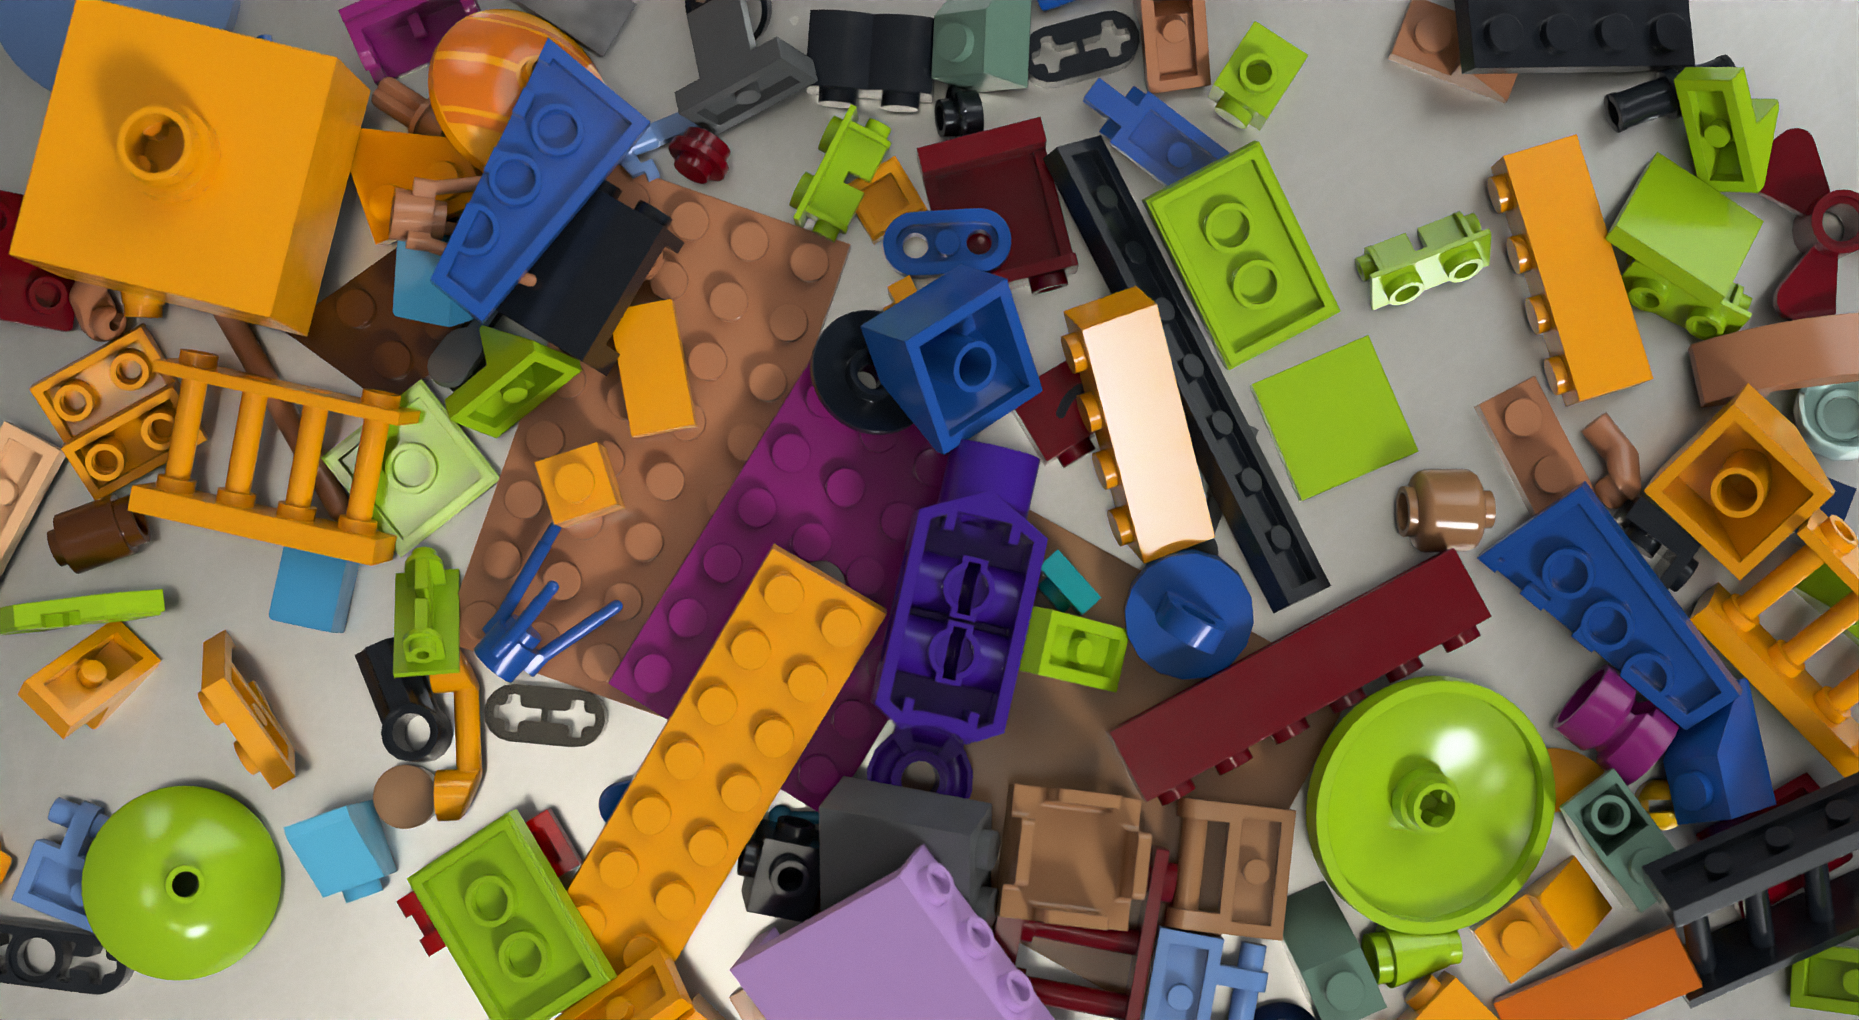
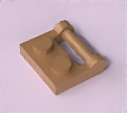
(1252, 869)

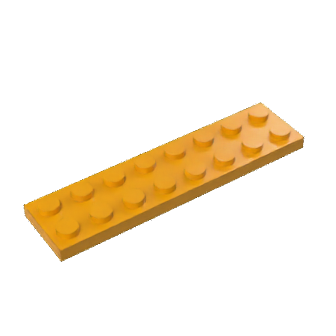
(721, 758)

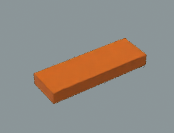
(1609, 984)

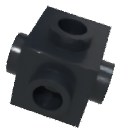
(781, 869)

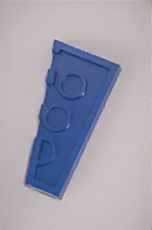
(546, 166)
(1605, 592)

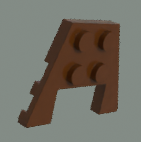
(365, 339)

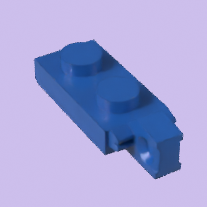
(1151, 133)

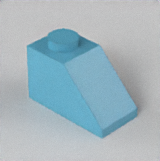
(343, 850)

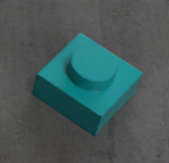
(1066, 586)

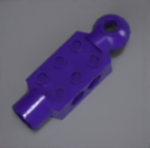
(959, 617)

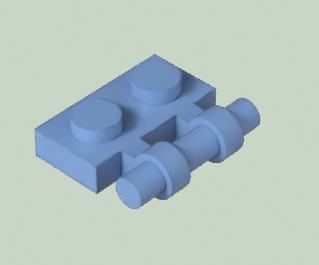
(54, 870)
(1189, 968)

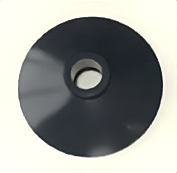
(834, 375)

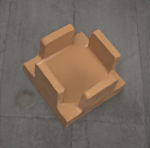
(1071, 857)

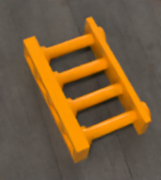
(234, 506)
(1779, 665)

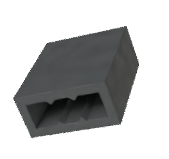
(876, 826)

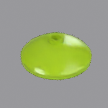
(132, 874)

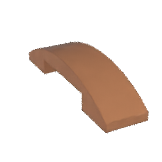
(1777, 357)

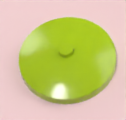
(1430, 804)

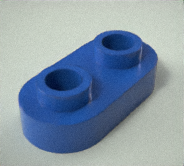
(946, 238)

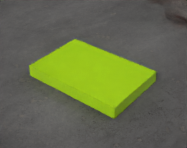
(1241, 255)
(511, 924)

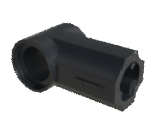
(400, 701)

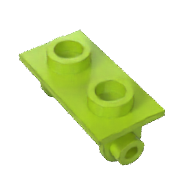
(848, 150)
(1451, 252)
(1657, 295)
(426, 617)

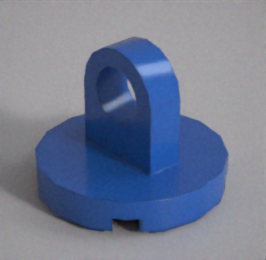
(1188, 614)

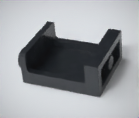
(592, 276)

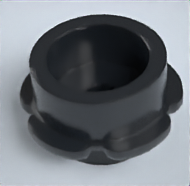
(959, 113)

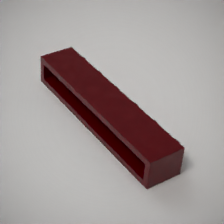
(1298, 675)

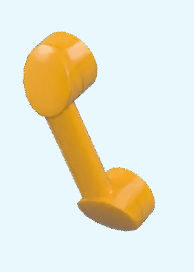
(457, 787)

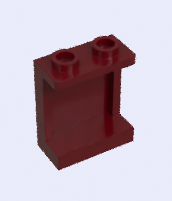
(1007, 175)

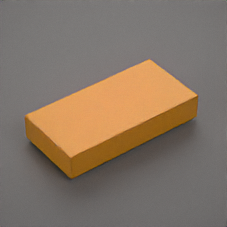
(653, 370)

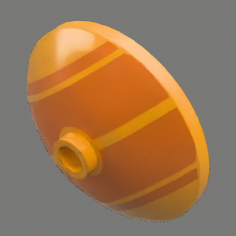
(482, 72)

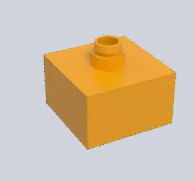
(191, 166)

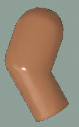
(96, 312)
(1621, 460)

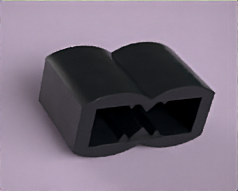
(871, 58)

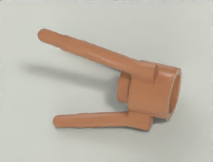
(422, 219)

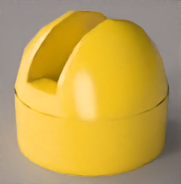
(1657, 790)

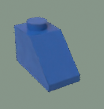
(1719, 765)

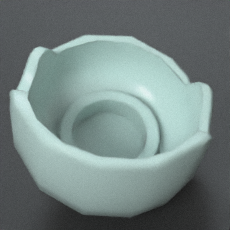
(1829, 419)

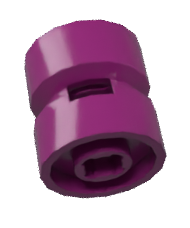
(1619, 728)

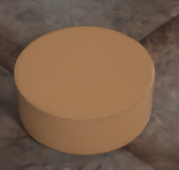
(405, 796)

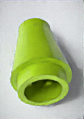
(1404, 957)

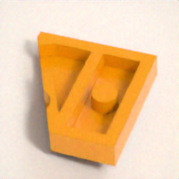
(392, 161)

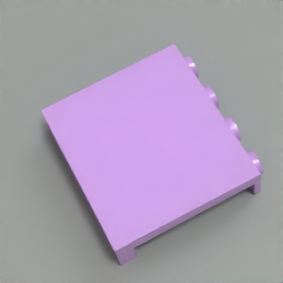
(889, 954)

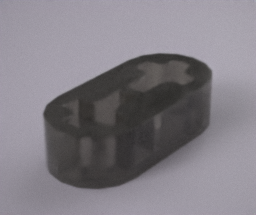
(545, 731)

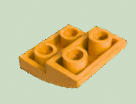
(113, 411)

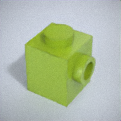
(1255, 77)

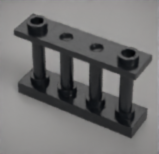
(1742, 866)

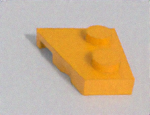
(245, 711)

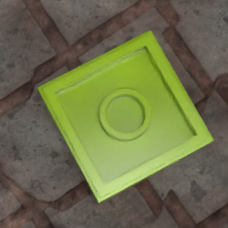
(1685, 230)
(1333, 418)
(425, 473)

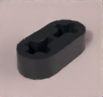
(1084, 64)

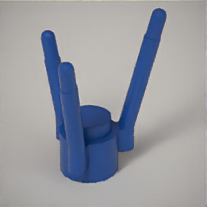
(512, 640)

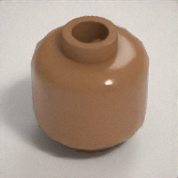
(1444, 510)

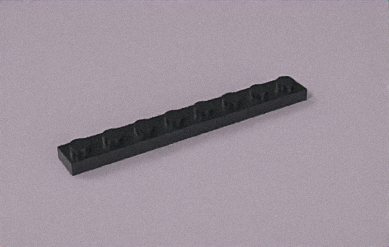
(1217, 427)

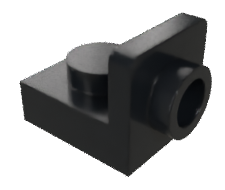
(1657, 533)

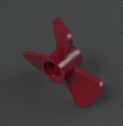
(1800, 186)

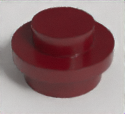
(700, 155)

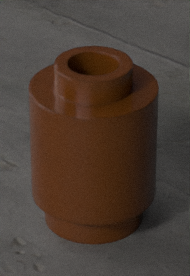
(97, 533)

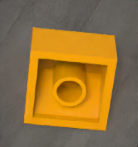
(1742, 482)

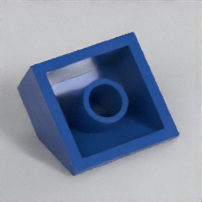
(954, 355)

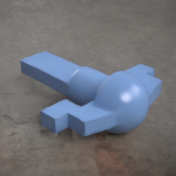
(658, 134)

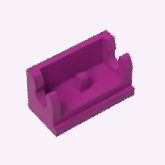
(401, 34)

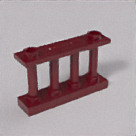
(1138, 943)

